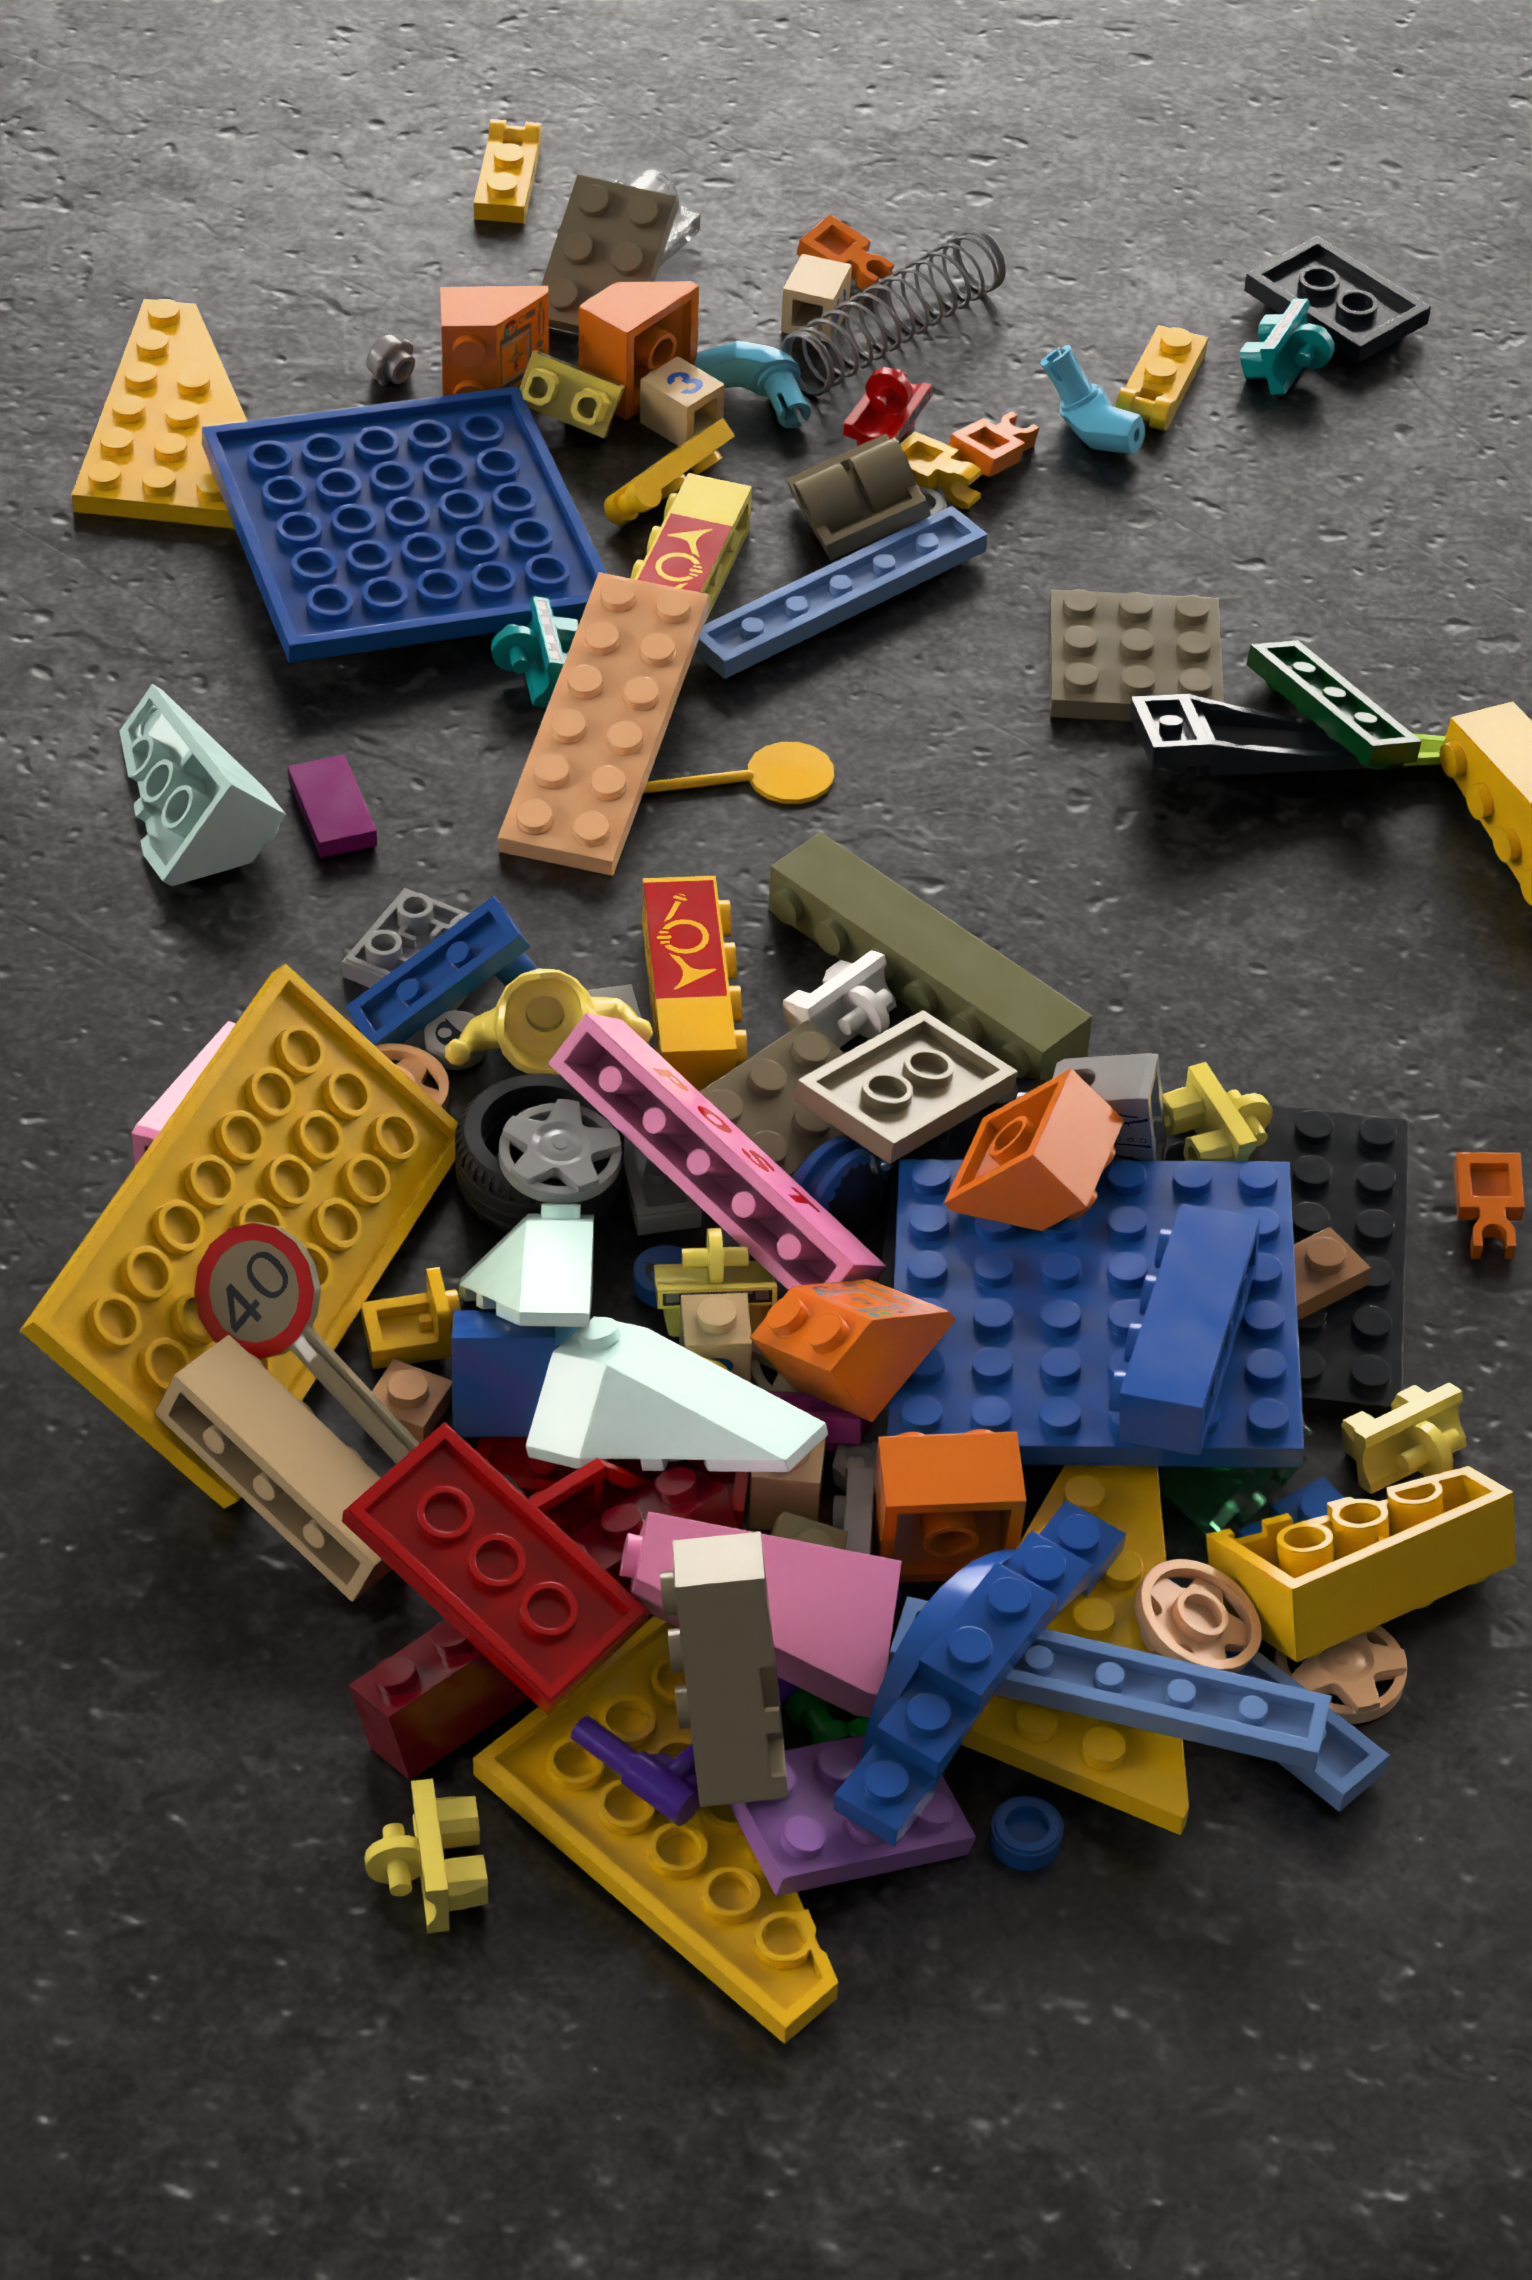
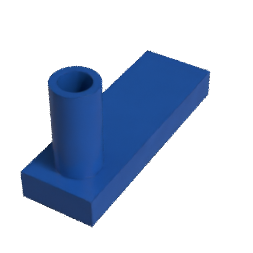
(443, 974)

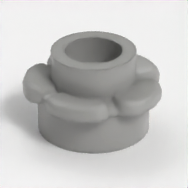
(391, 360)

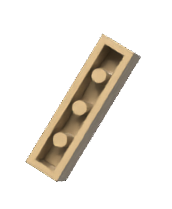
(275, 1458)

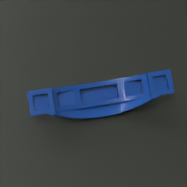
(959, 1658)

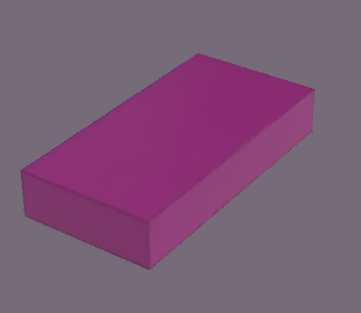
(332, 806)

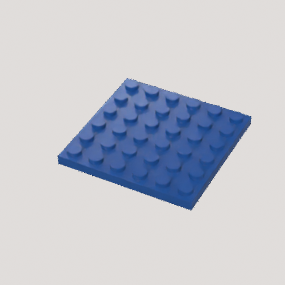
(402, 521)
(1053, 1310)

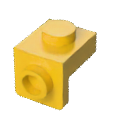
(411, 1326)

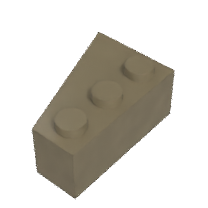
(728, 1667)

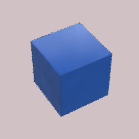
(497, 1373)

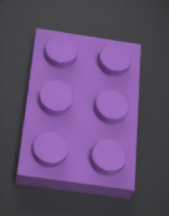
(812, 1846)

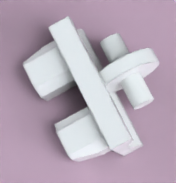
(848, 1002)

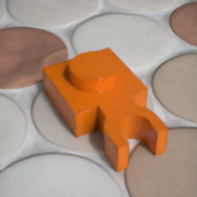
(841, 243)
(993, 446)
(1492, 1193)

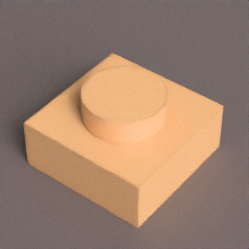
(414, 1397)

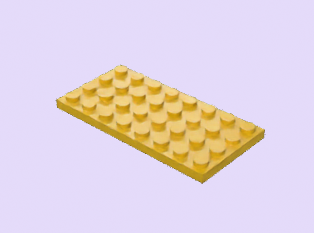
(280, 1129)

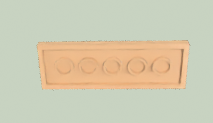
(604, 724)

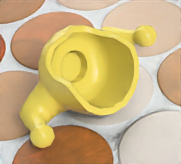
(536, 1019)

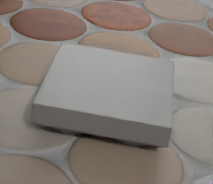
(397, 935)

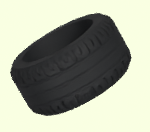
(477, 1144)

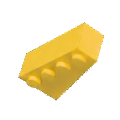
(1492, 765)
(1368, 1558)

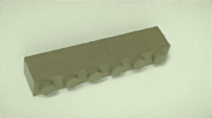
(928, 958)

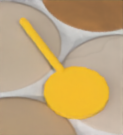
(778, 772)

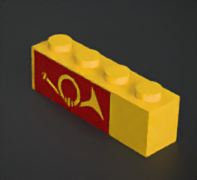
(690, 976)

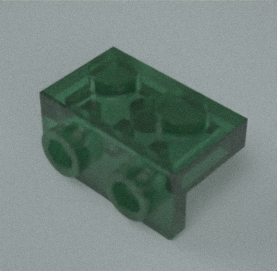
(1221, 1494)

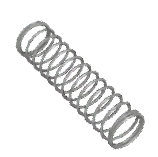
(953, 242)

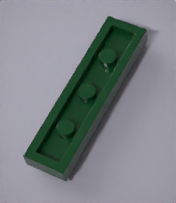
(1334, 704)

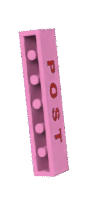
(709, 1157)

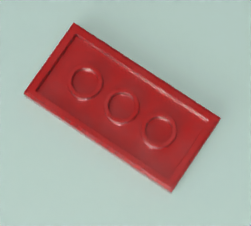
(496, 1567)

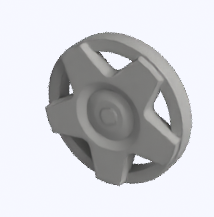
(561, 1145)

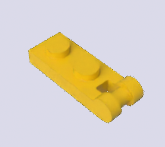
(507, 172)
(1163, 375)
(667, 474)

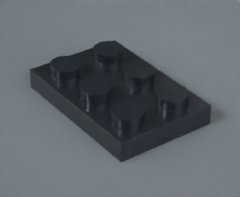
(1344, 297)

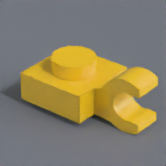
(939, 466)

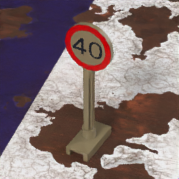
(266, 1296)

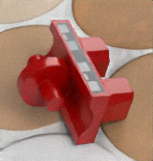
(887, 407)

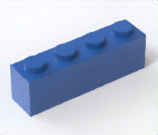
(1186, 1329)

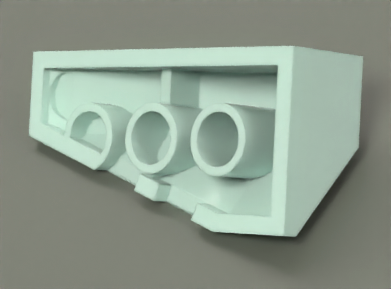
(194, 796)
(538, 1270)
(645, 1398)

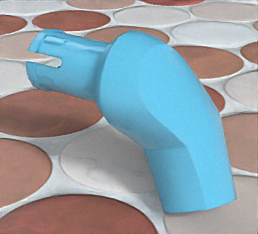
(762, 371)
(1088, 407)

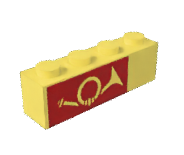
(698, 536)

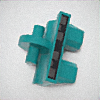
(1286, 347)
(536, 649)

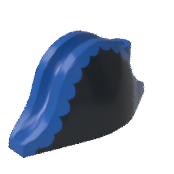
(846, 1182)

